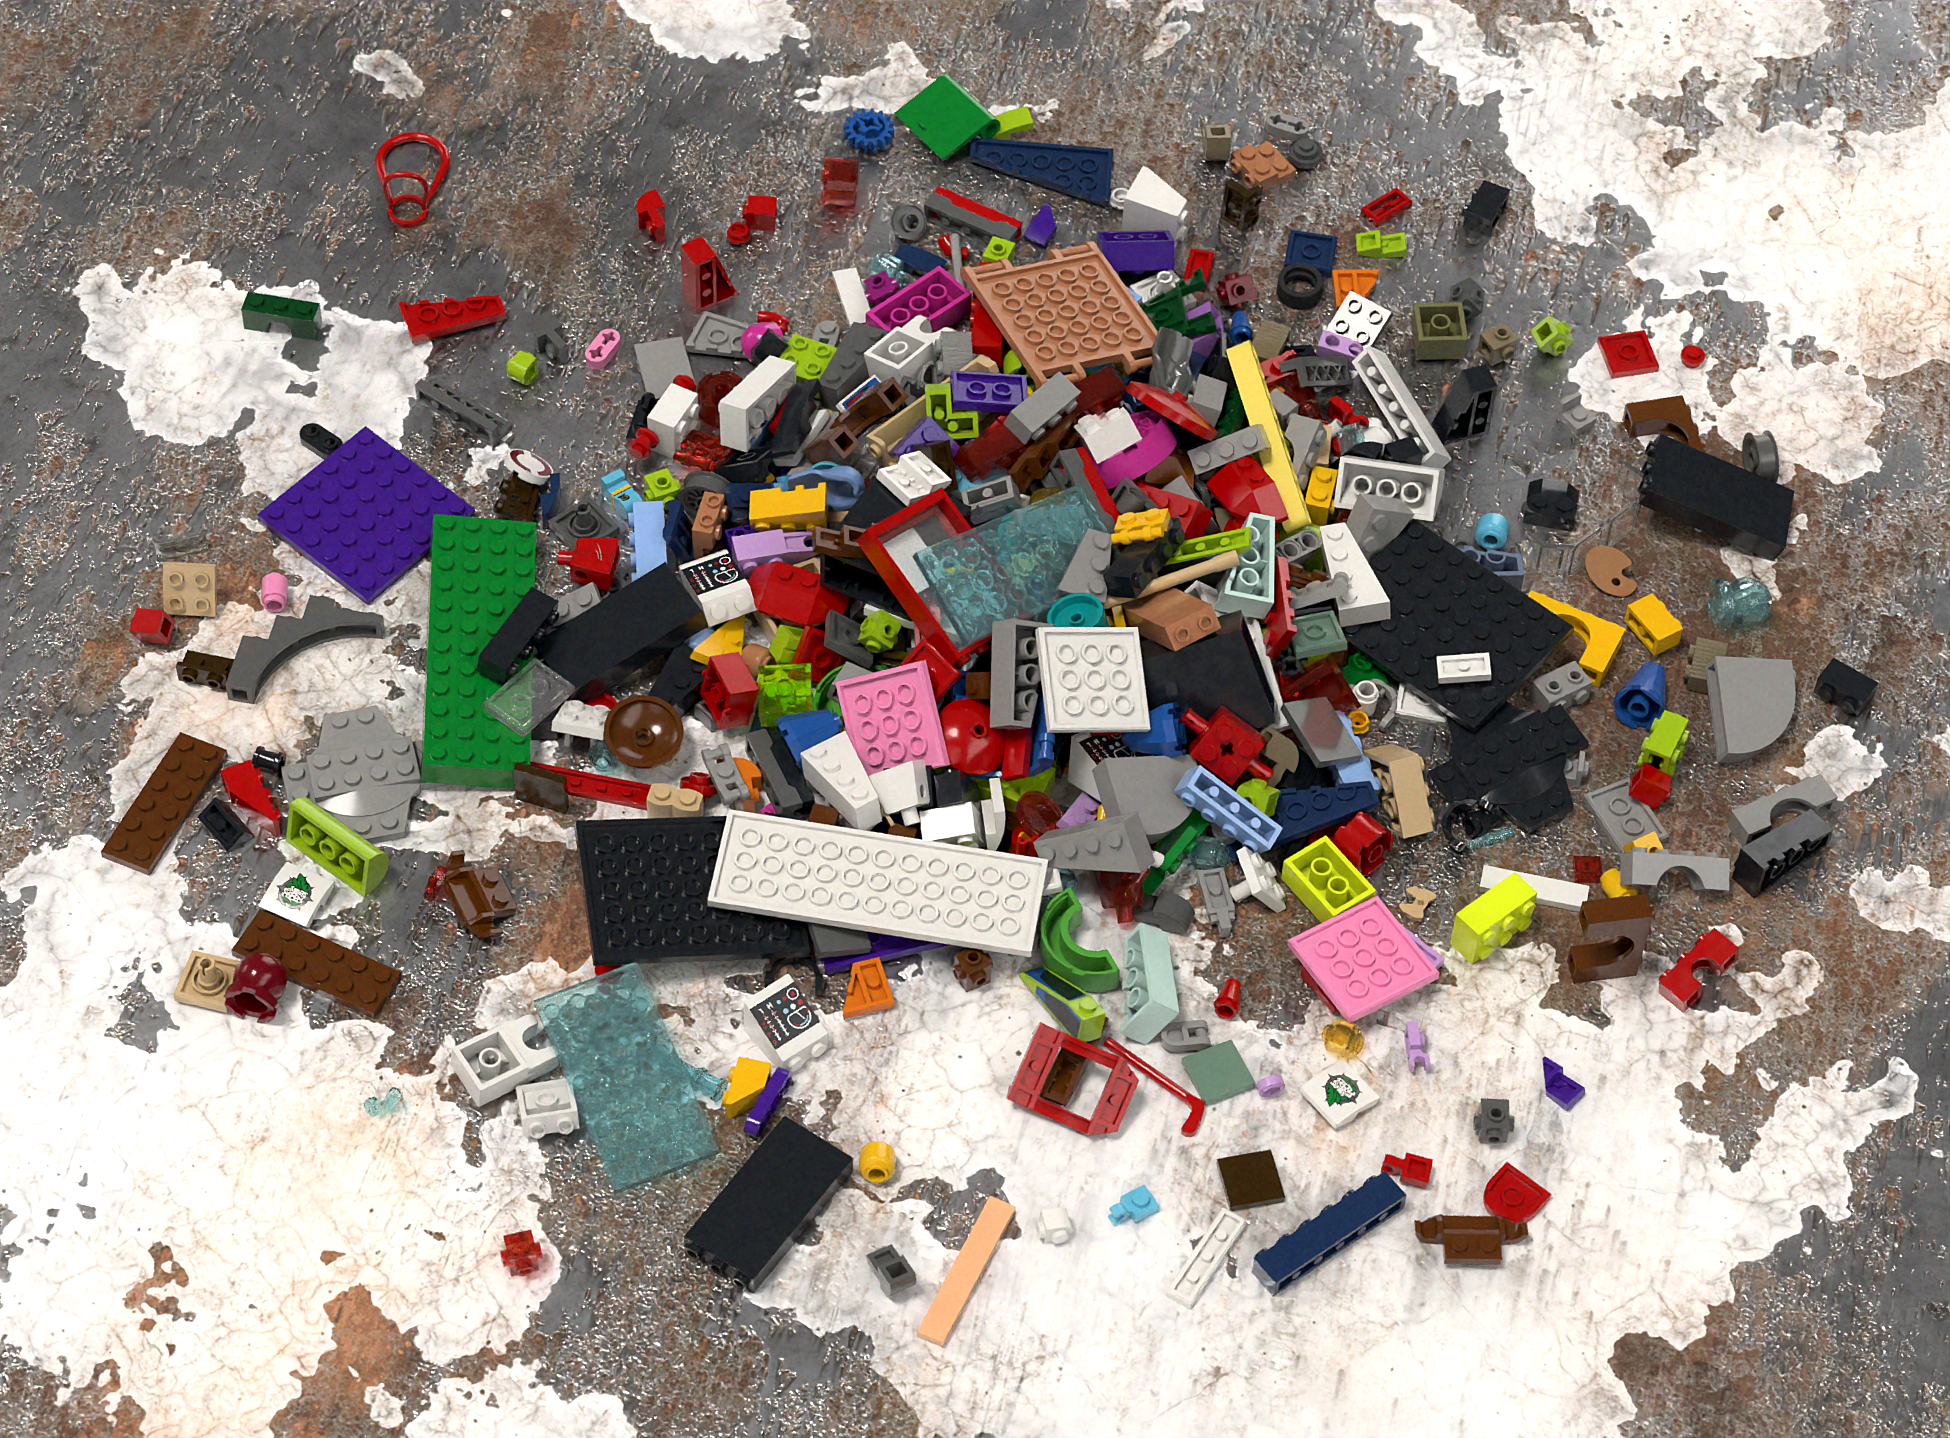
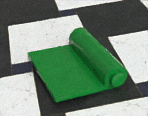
(947, 117)

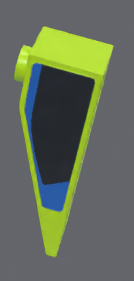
(1205, 548)
(1067, 1003)

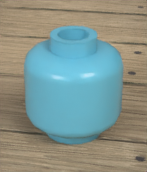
(1492, 531)

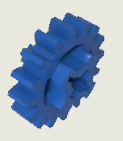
(869, 130)

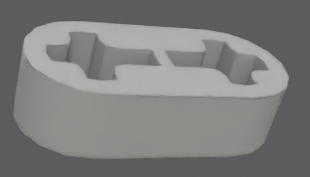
(1286, 126)

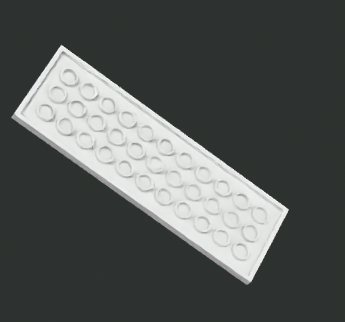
(878, 883)

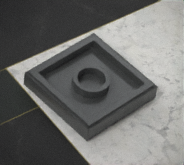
(843, 636)

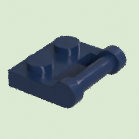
(679, 532)

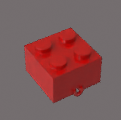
(729, 690)

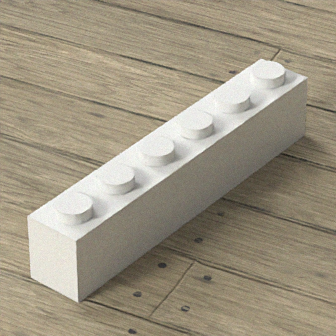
(1399, 405)

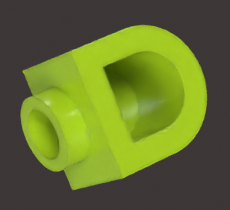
(522, 367)

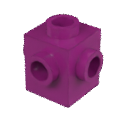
(880, 287)

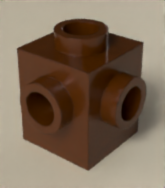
(972, 968)

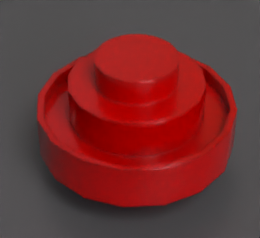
(699, 782)

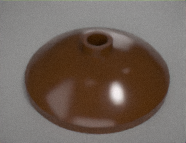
(648, 719)

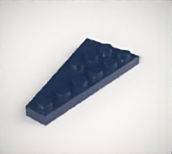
(1066, 168)
(1316, 809)

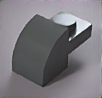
(549, 337)
(1168, 910)
(891, 1270)

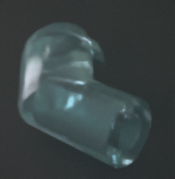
(384, 1106)

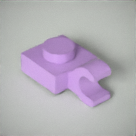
(1414, 1042)

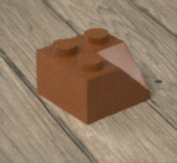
(1172, 467)

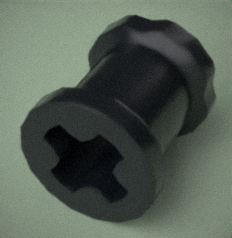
(268, 760)

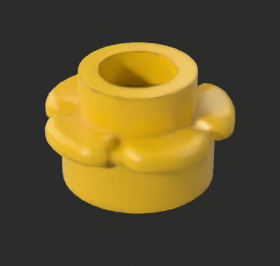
(1360, 718)

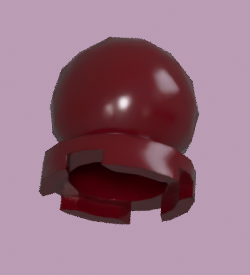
(256, 987)

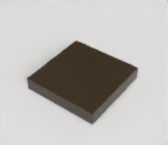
(541, 787)
(1250, 1180)

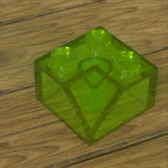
(784, 691)

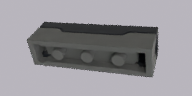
(779, 774)

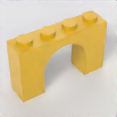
(1599, 636)

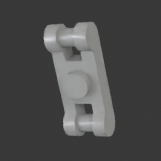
(1319, 591)
(725, 774)

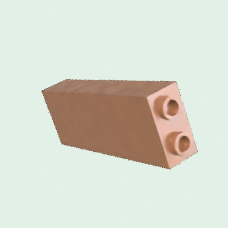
(1171, 617)

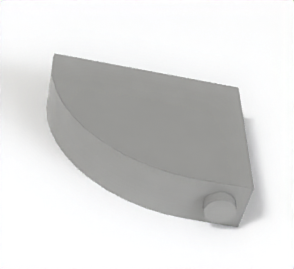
(1749, 703)
(1145, 787)

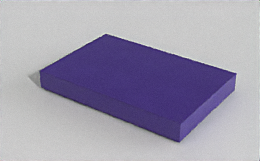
(987, 391)

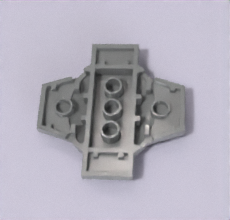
(361, 774)

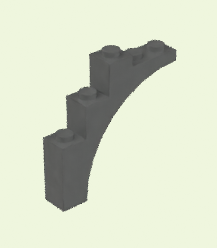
(289, 636)

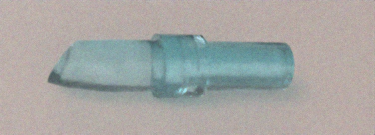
(1491, 838)

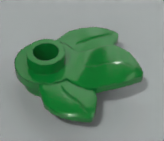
(1361, 669)

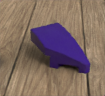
(1041, 228)
(1560, 1087)

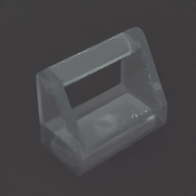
(1392, 1019)

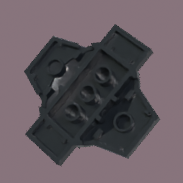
(1512, 764)

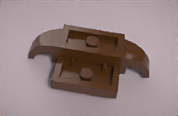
(477, 896)
(1471, 1237)

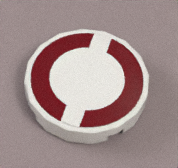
(529, 466)

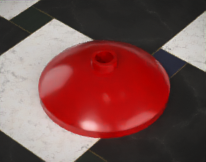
(965, 748)

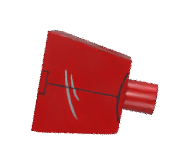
(592, 561)

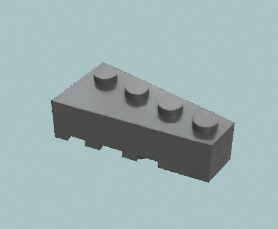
(848, 366)

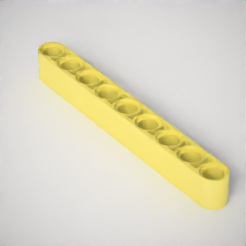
(1261, 410)

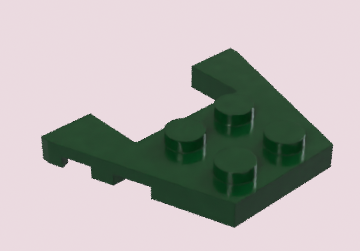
(1170, 310)

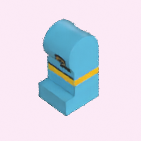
(619, 492)

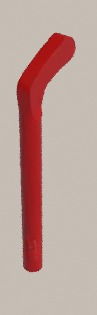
(1196, 1105)

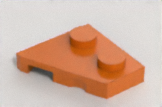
(1358, 281)
(867, 989)

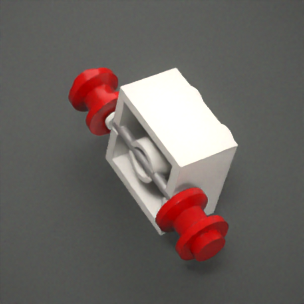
(669, 421)

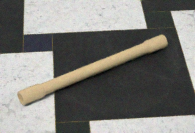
(1215, 564)

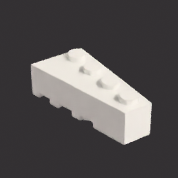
(1364, 596)

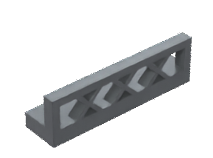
(1322, 365)
(462, 411)

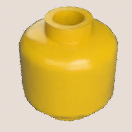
(877, 1161)

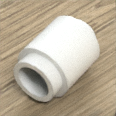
(1367, 695)

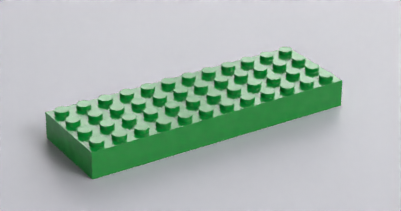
(475, 583)

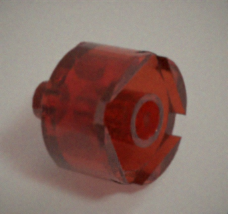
(839, 181)
(711, 391)

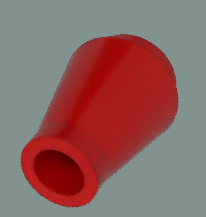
(1228, 1001)

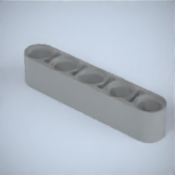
(1296, 550)

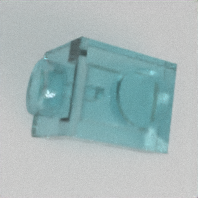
(1350, 436)

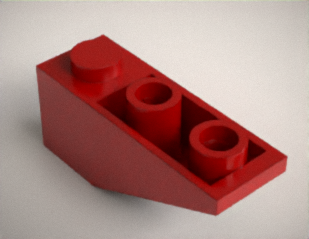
(247, 794)

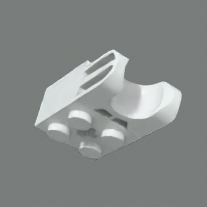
(903, 350)
(501, 1060)

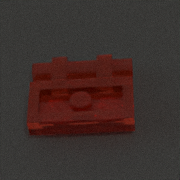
(704, 446)

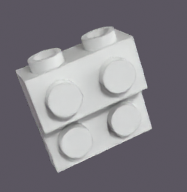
(547, 1108)

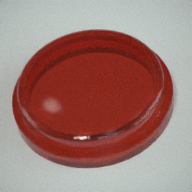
(1037, 813)

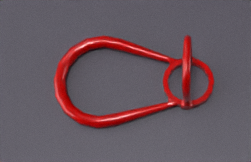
(428, 194)

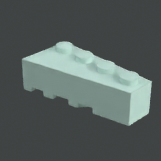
(1251, 583)
(1148, 983)

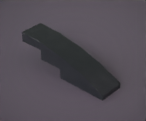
(795, 417)

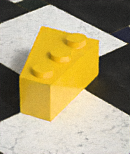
(789, 510)

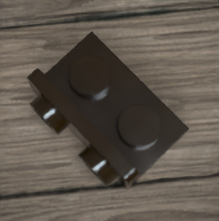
(1241, 205)
(516, 499)
(204, 669)

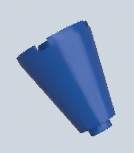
(1642, 697)

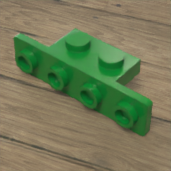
(1174, 847)

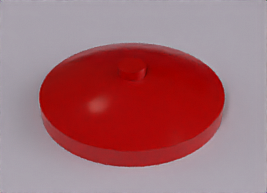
(1173, 407)

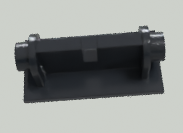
(641, 413)

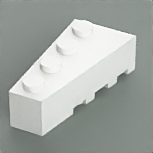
(755, 401)
(842, 780)

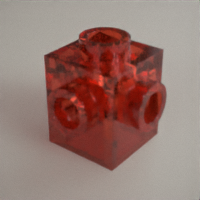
(521, 1253)

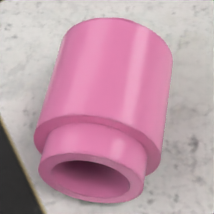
(274, 592)

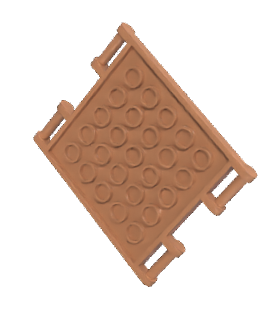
(1064, 313)

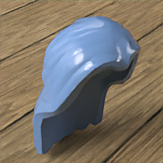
(842, 483)

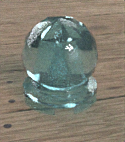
(1741, 602)

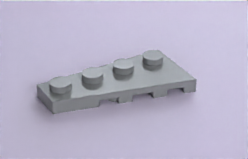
(718, 336)

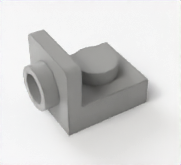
(1574, 414)
(1576, 769)

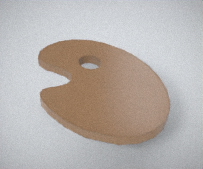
(1605, 564)

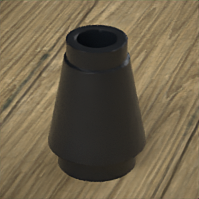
(1479, 822)

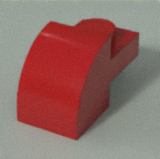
(652, 215)

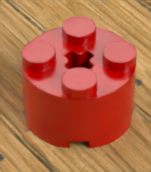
(1364, 842)

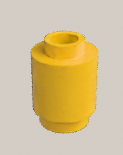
(1611, 885)

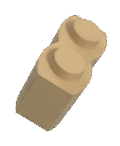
(668, 802)

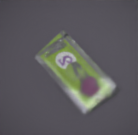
(181, 547)

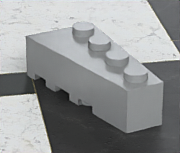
(1014, 673)

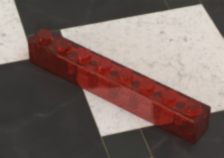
(1001, 446)

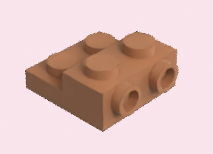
(1261, 166)
(707, 525)

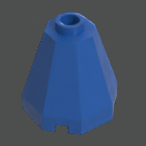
(807, 730)
(1165, 735)

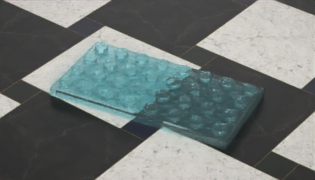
(1008, 563)
(626, 1077)

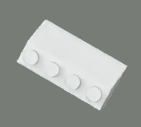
(1414, 484)

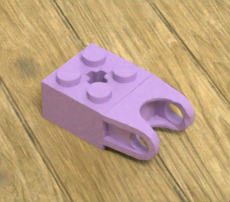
(770, 546)

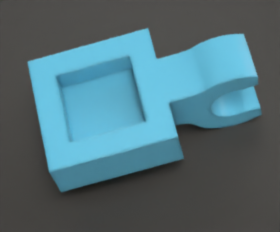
(1134, 1204)

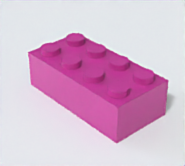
(932, 296)

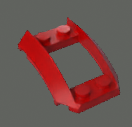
(1037, 1064)

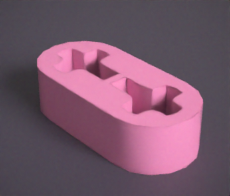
(598, 347)

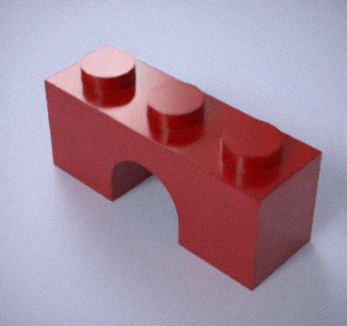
(1711, 952)

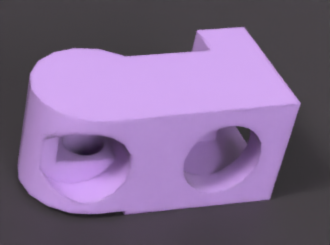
(1338, 345)

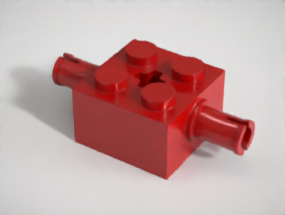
(1226, 729)

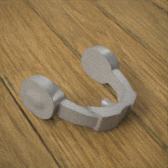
(1391, 695)

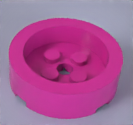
(1141, 456)

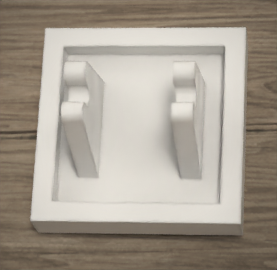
(580, 720)

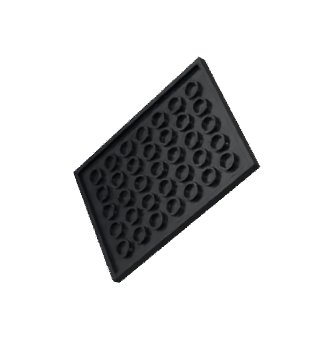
(1453, 607)
(650, 894)

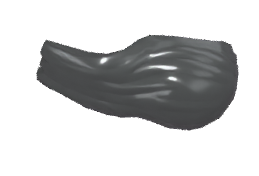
(1171, 361)

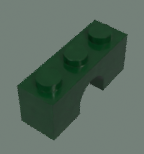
(300, 316)

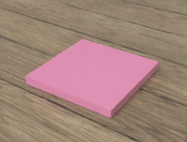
(893, 718)
(1363, 959)

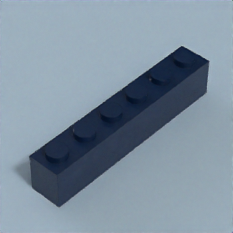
(1328, 1233)

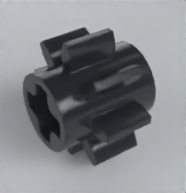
(1293, 667)

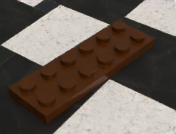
(164, 803)
(320, 964)

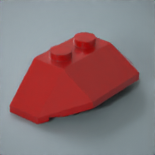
(1247, 488)
(794, 594)

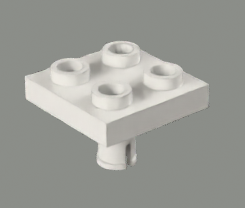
(1161, 282)
(1259, 881)

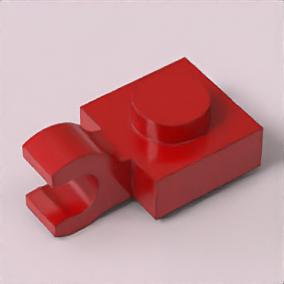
(1344, 412)
(1412, 1169)

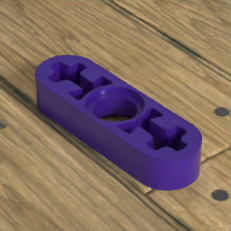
(768, 1102)

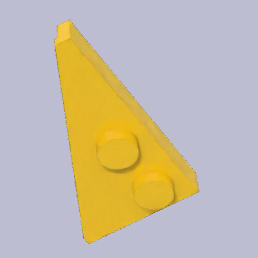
(723, 641)

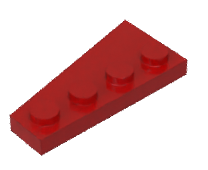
(442, 318)
(1278, 620)

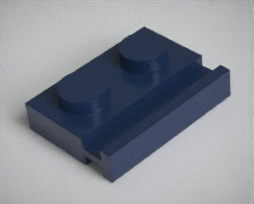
(739, 498)

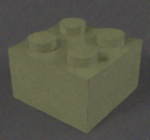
(1439, 331)

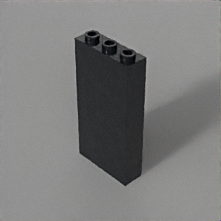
(1716, 497)
(622, 633)
(768, 1204)

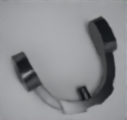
(1452, 813)
(805, 961)

